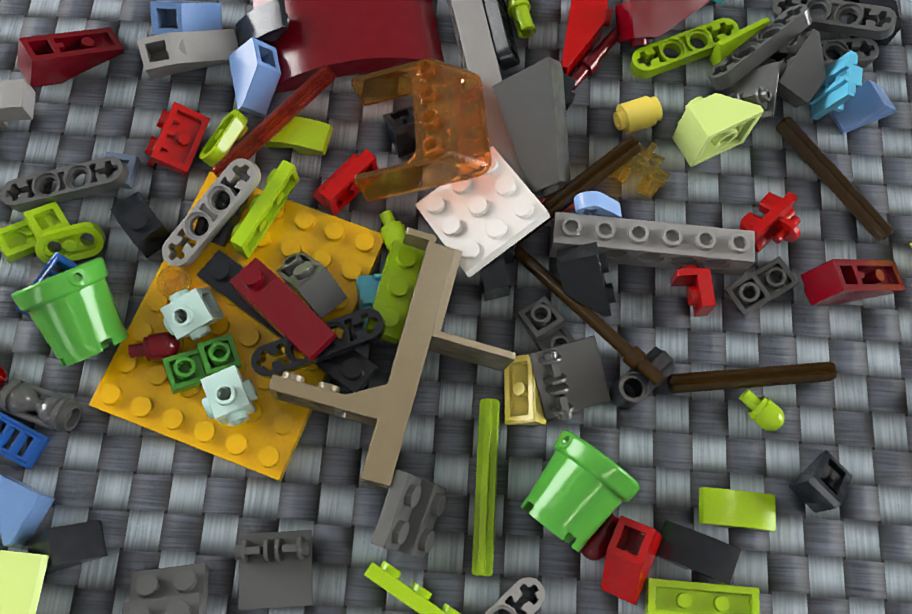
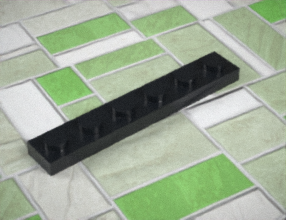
(348, 368)

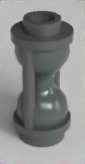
(55, 412)

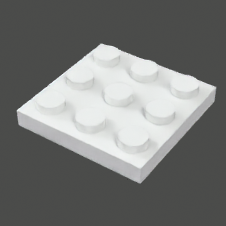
(483, 214)

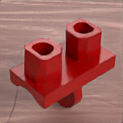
(777, 223)

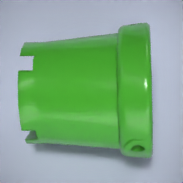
(74, 311)
(578, 490)

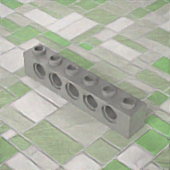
(656, 242)

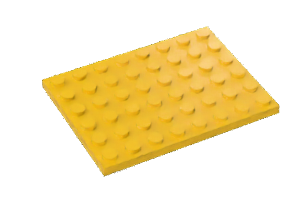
(266, 441)

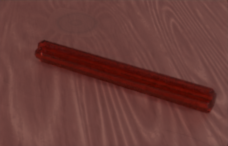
(278, 118)

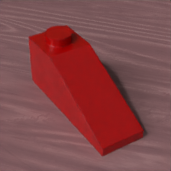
(583, 30)

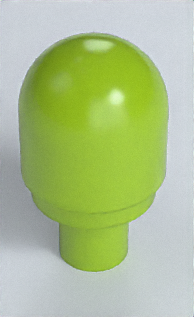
(391, 229)
(763, 411)

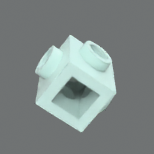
(191, 313)
(229, 396)

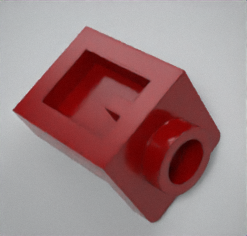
(699, 289)

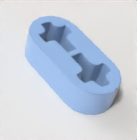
(596, 204)

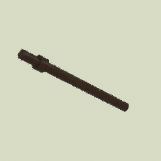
(633, 356)

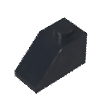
(141, 224)

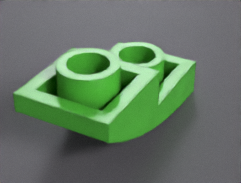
(210, 357)

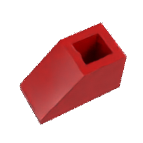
(629, 559)

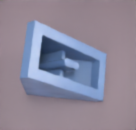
(866, 106)
(20, 511)

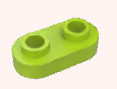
(228, 131)
(71, 241)

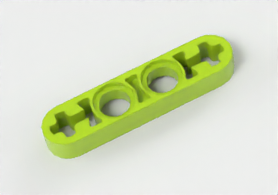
(680, 43)

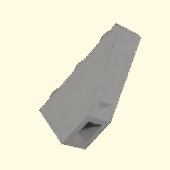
(185, 51)

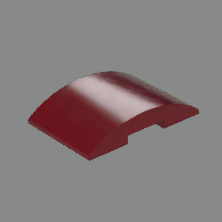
(353, 37)

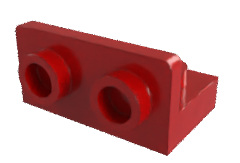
(178, 139)
(340, 186)

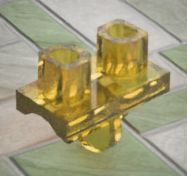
(652, 176)

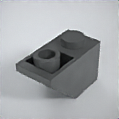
(802, 69)
(311, 283)

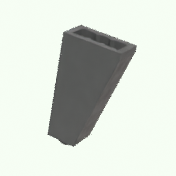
(538, 124)

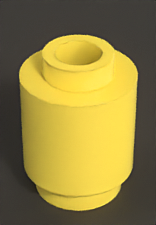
(637, 114)

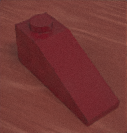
(647, 19)
(62, 56)
(851, 280)
(282, 309)

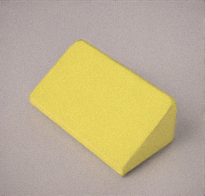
(521, 394)

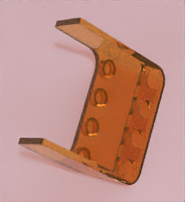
(448, 126)

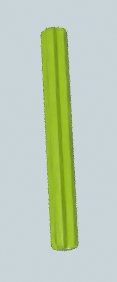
(485, 488)

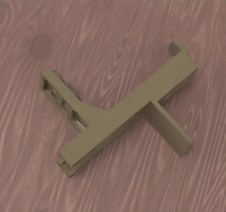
(390, 404)

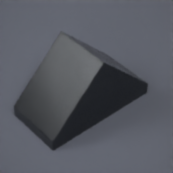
(402, 130)
(822, 483)
(69, 545)

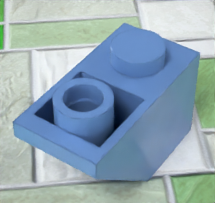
(185, 16)
(254, 76)

